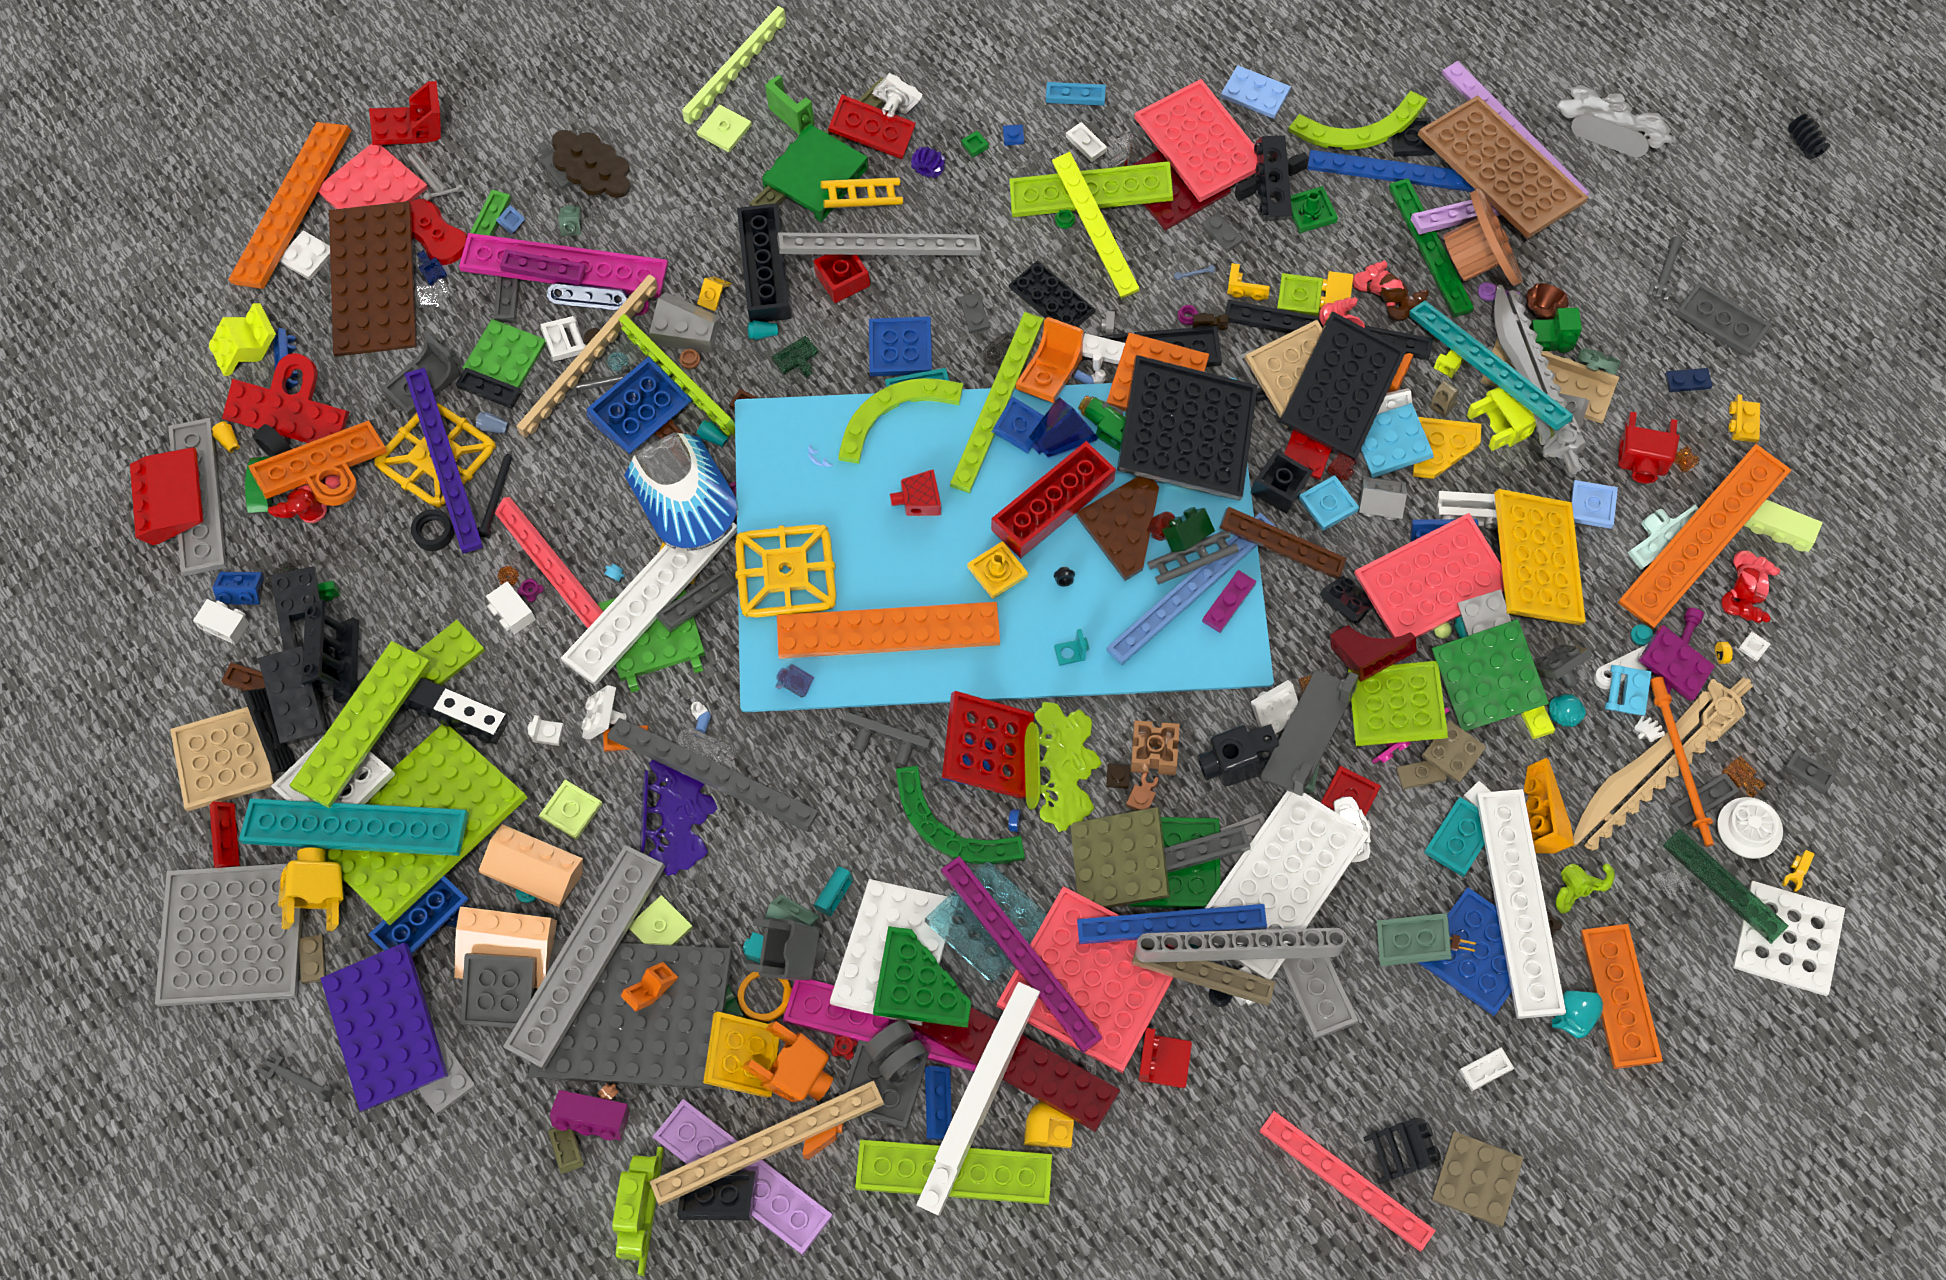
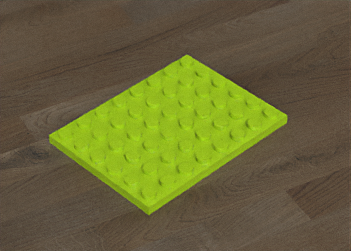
(436, 774)

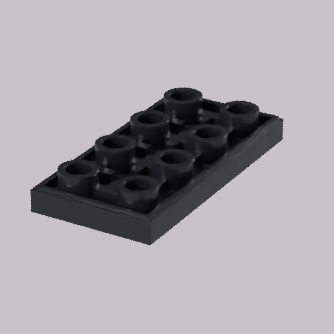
(1051, 296)

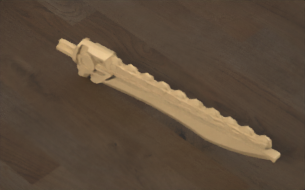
(1719, 717)

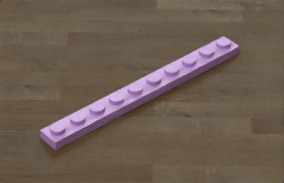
(1471, 87)

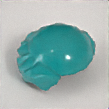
(1566, 710)

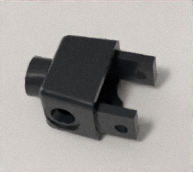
(1237, 754)

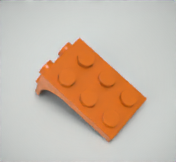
(1054, 361)

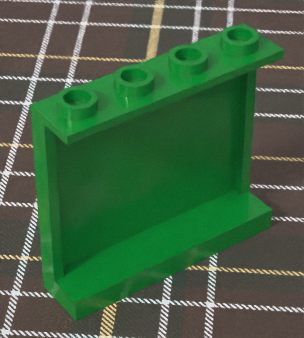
(809, 161)

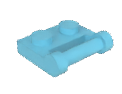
(1635, 690)

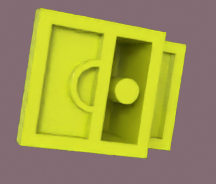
(242, 339)

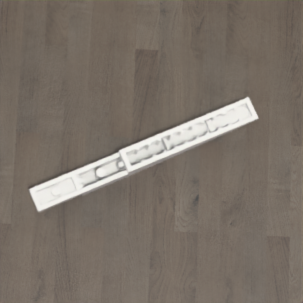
(977, 1098)

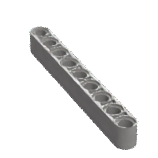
(1249, 938)

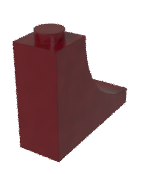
(1368, 654)

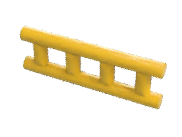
(853, 201)

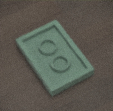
(1414, 939)

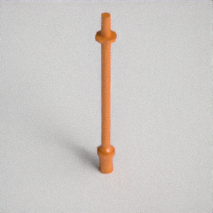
(1663, 700)

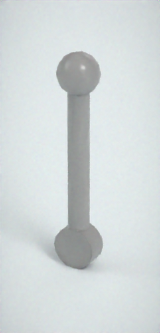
(427, 196)

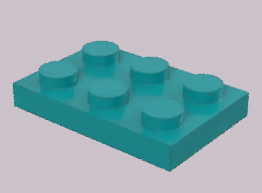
(1458, 838)

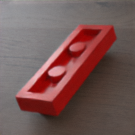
(224, 834)

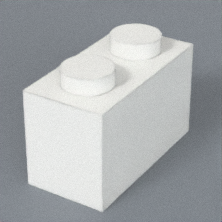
(510, 607)
(221, 621)

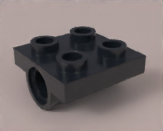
(1348, 599)

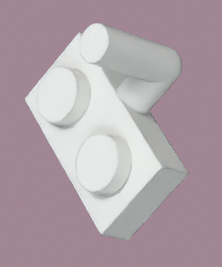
(1102, 350)

